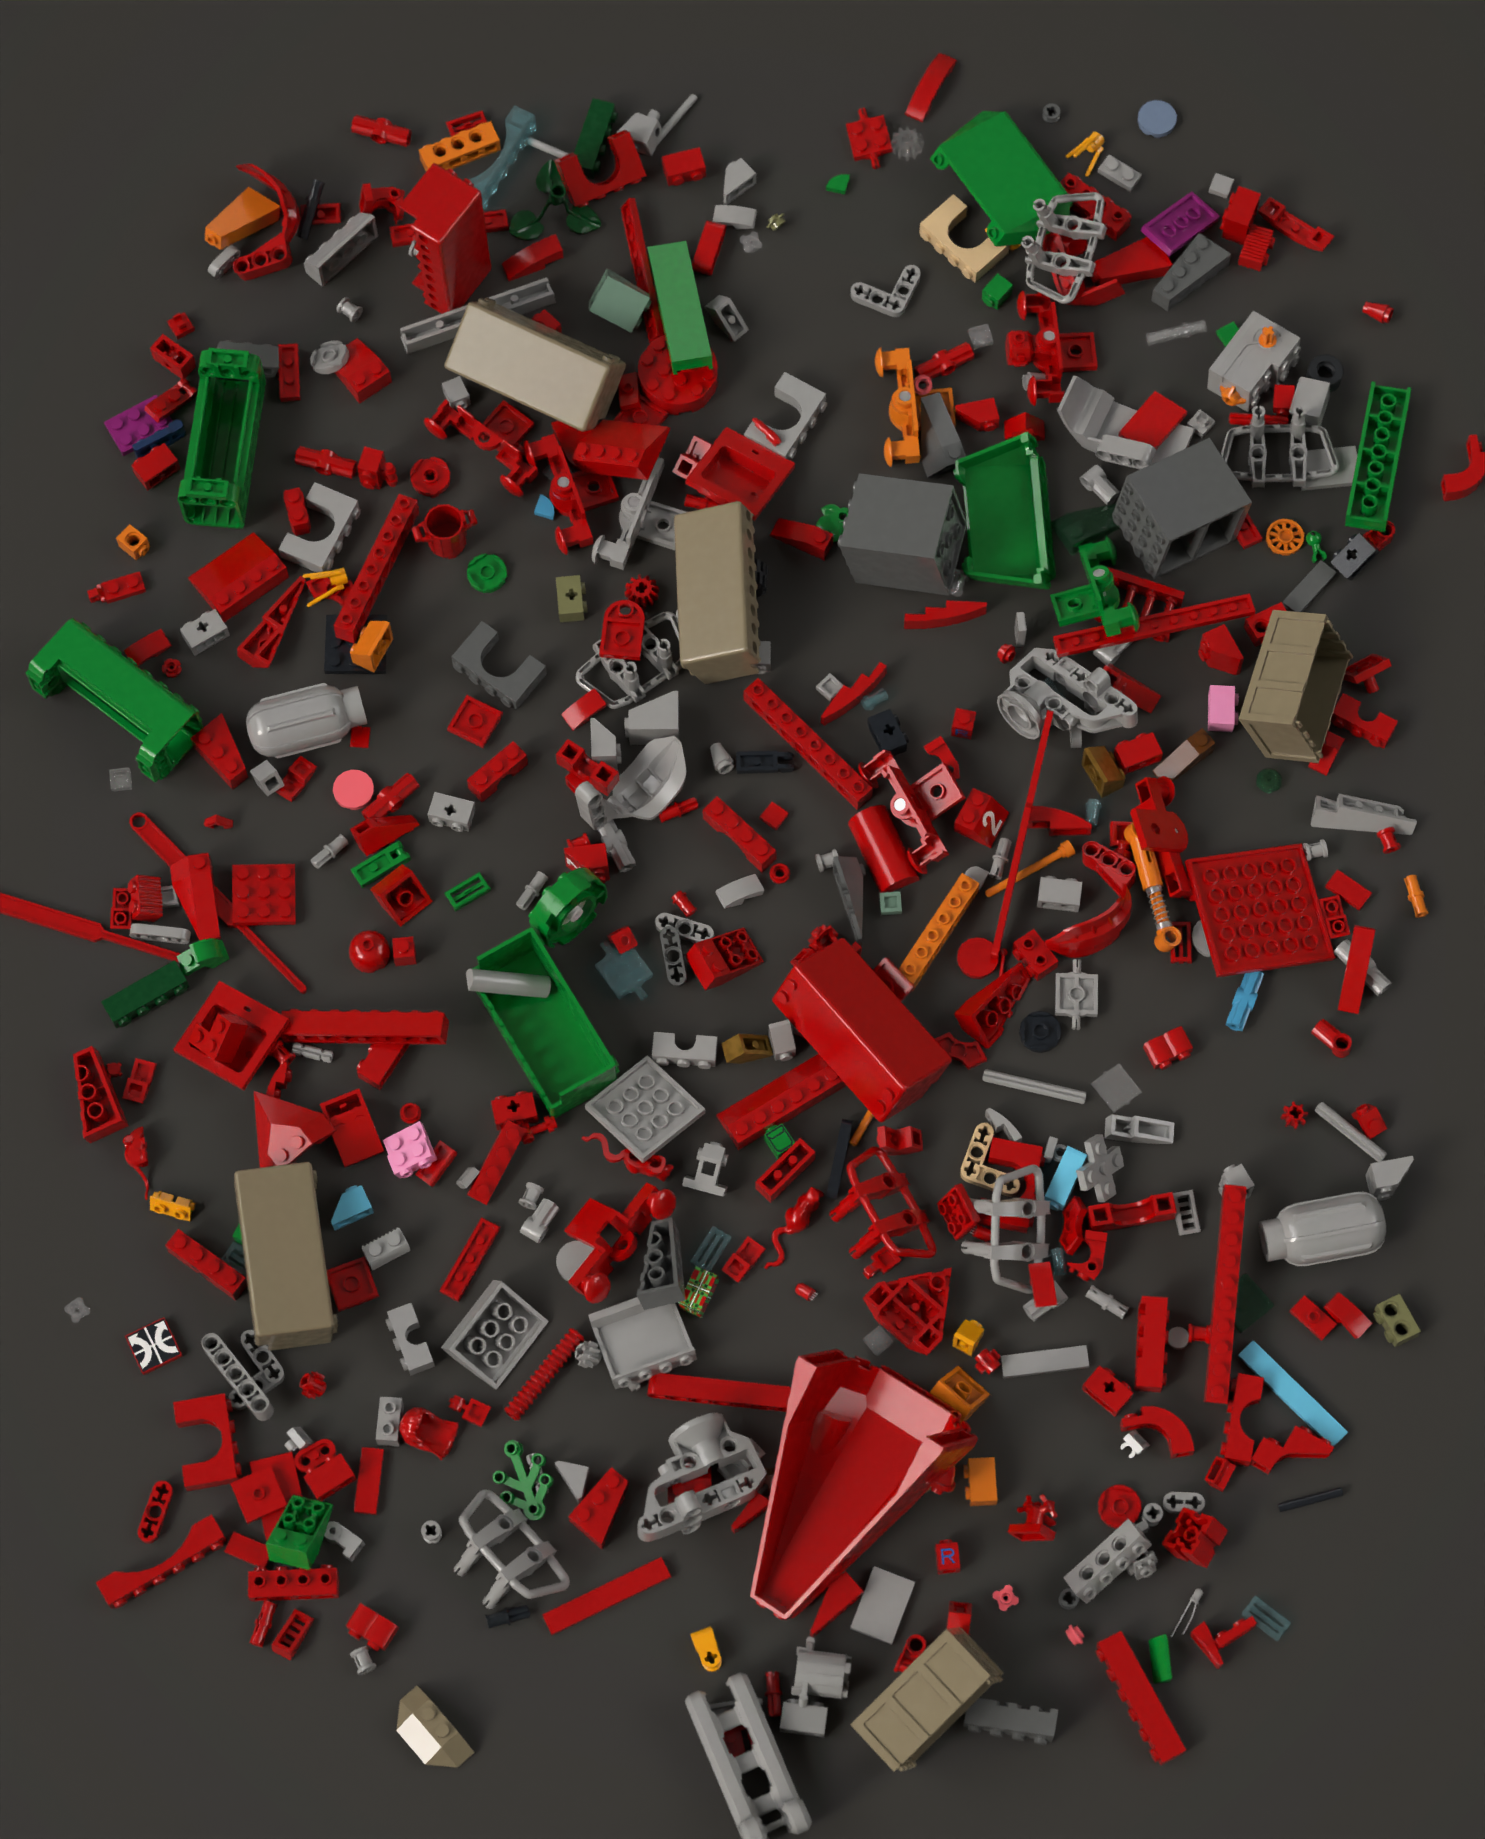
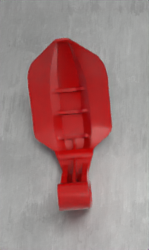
(279, 244)
(1104, 929)

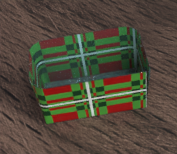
(699, 1291)

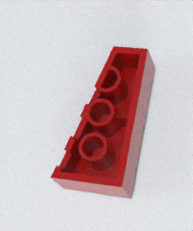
(99, 1104)
(1151, 1344)

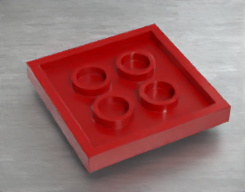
(263, 894)

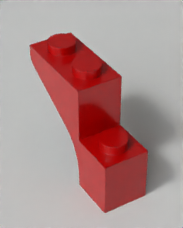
(1299, 1445)

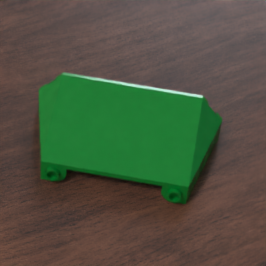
(1001, 175)
(1008, 514)

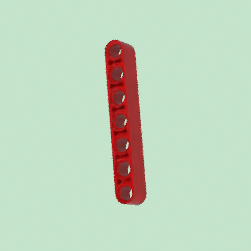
(719, 1392)

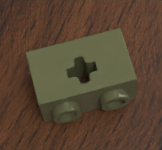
(571, 609)

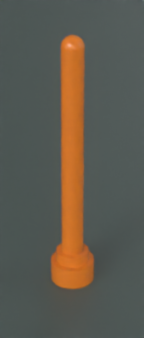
(1064, 850)

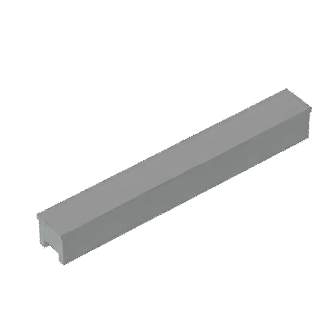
(445, 326)

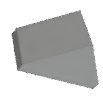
(575, 1477)

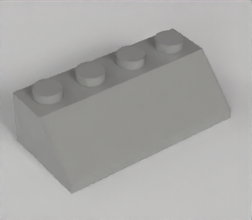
(341, 248)

